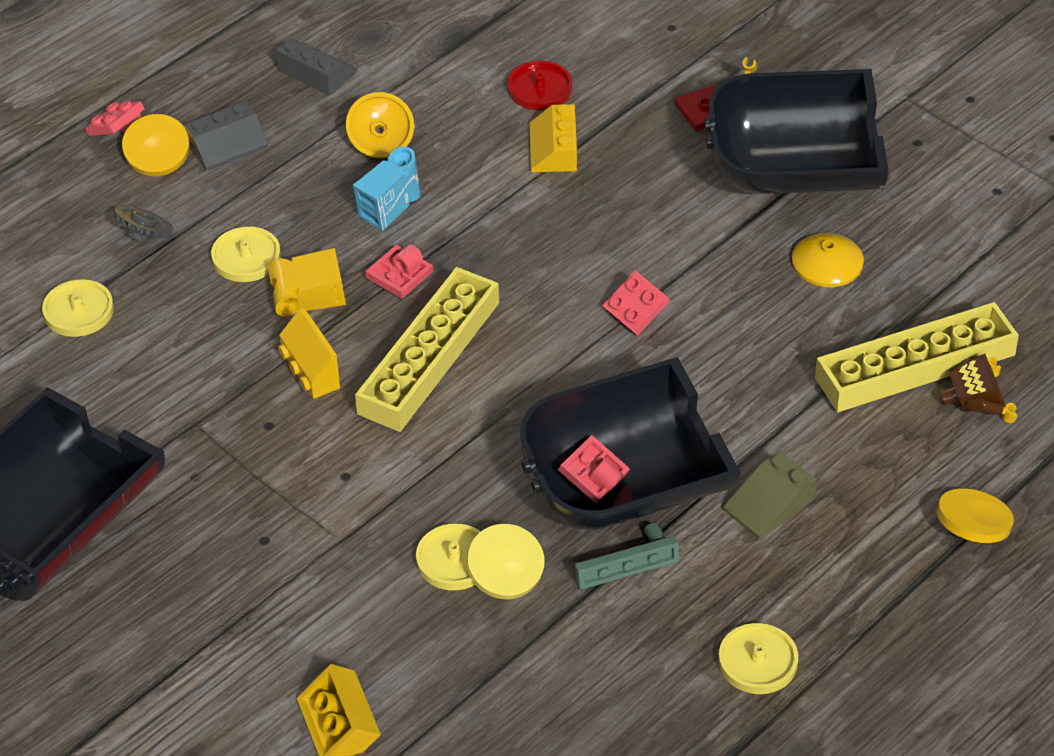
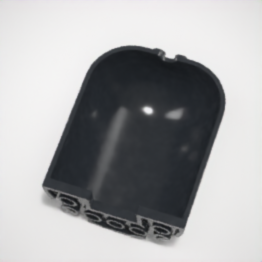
(797, 132)
(648, 424)

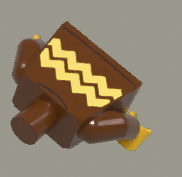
(978, 389)

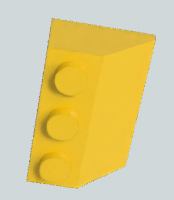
(554, 140)
(309, 355)
(338, 713)

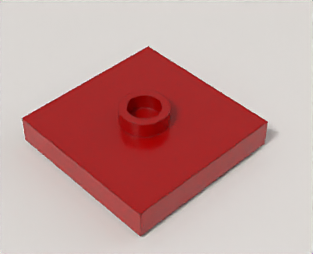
(695, 106)

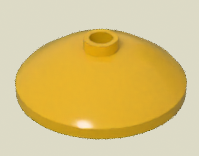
(383, 112)
(827, 260)

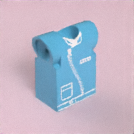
(388, 188)

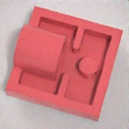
(116, 118)
(400, 270)
(636, 303)
(594, 469)

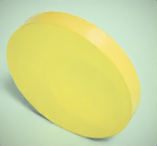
(245, 253)
(78, 308)
(443, 556)
(505, 561)
(758, 658)

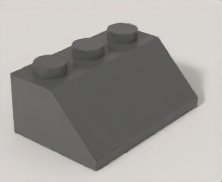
(313, 66)
(225, 136)

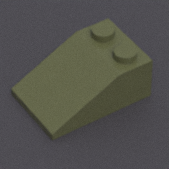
(771, 495)

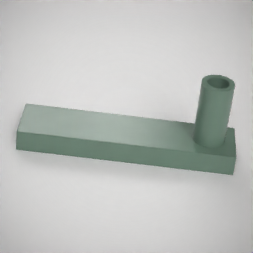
(610, 567)

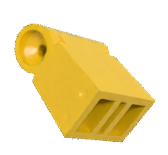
(306, 282)

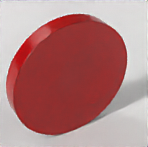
(539, 85)

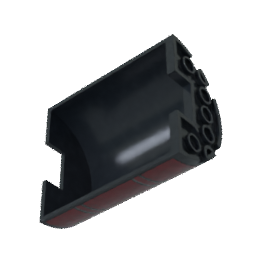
(61, 488)

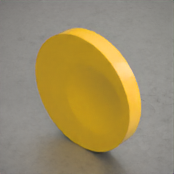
(156, 145)
(975, 515)

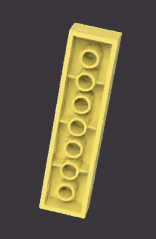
(427, 349)
(914, 356)

